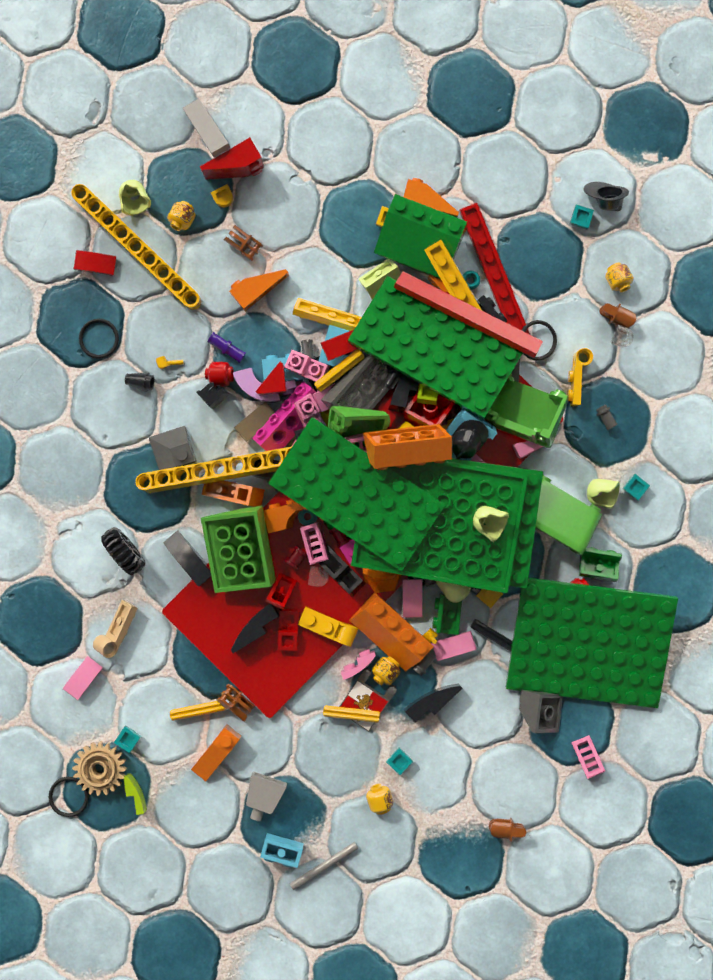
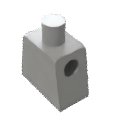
(264, 794)

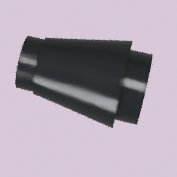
(141, 381)

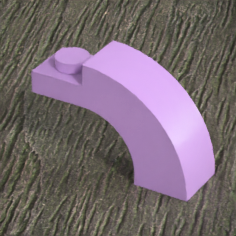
(249, 384)

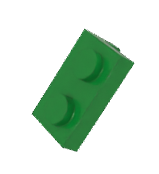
(600, 564)
(447, 616)

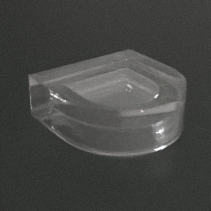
(622, 337)
(317, 576)

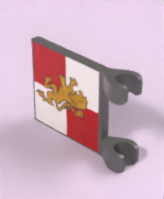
(367, 698)

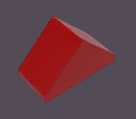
(275, 382)
(281, 591)

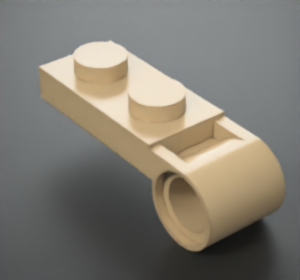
(109, 643)

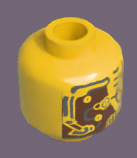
(181, 216)
(619, 277)
(386, 670)
(379, 799)

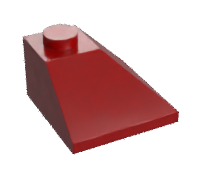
(426, 414)

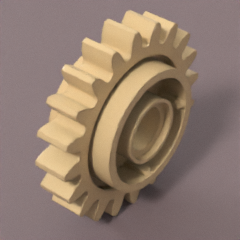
(91, 777)

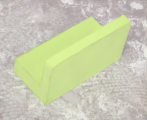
(374, 279)

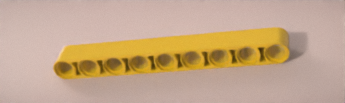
(132, 239)
(211, 471)

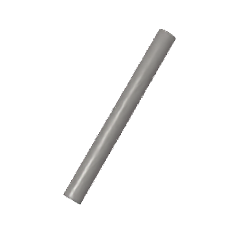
(324, 865)

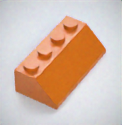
(408, 446)
(391, 632)

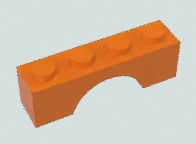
(282, 517)

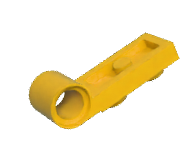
(575, 376)
(328, 626)

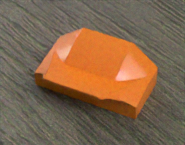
(380, 580)

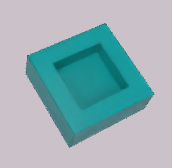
(581, 217)
(636, 487)
(127, 739)
(399, 761)

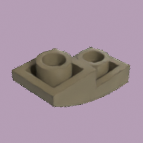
(253, 422)

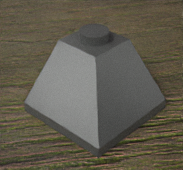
(172, 448)
(541, 710)

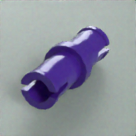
(226, 347)

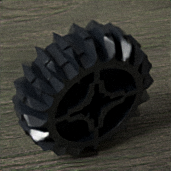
(123, 551)

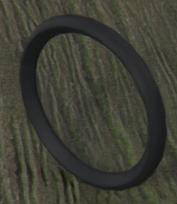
(97, 321)
(553, 334)
(51, 798)

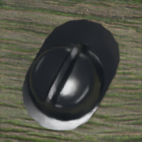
(608, 196)
(469, 439)

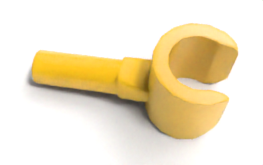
(163, 363)
(430, 635)

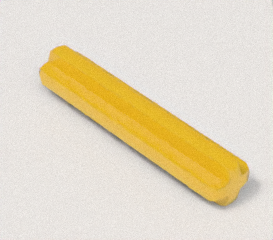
(339, 370)
(196, 710)
(352, 714)

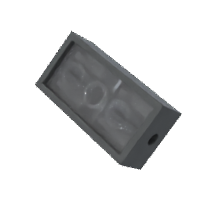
(360, 386)

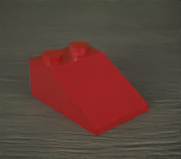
(236, 162)

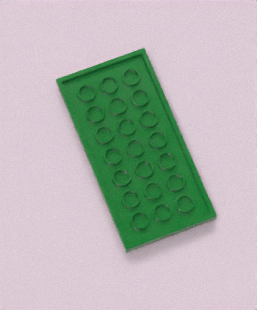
(435, 349)
(347, 492)

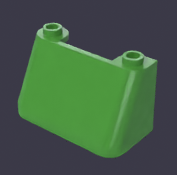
(528, 412)
(353, 421)
(566, 517)

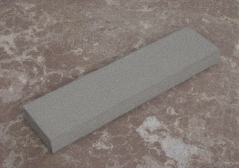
(206, 128)

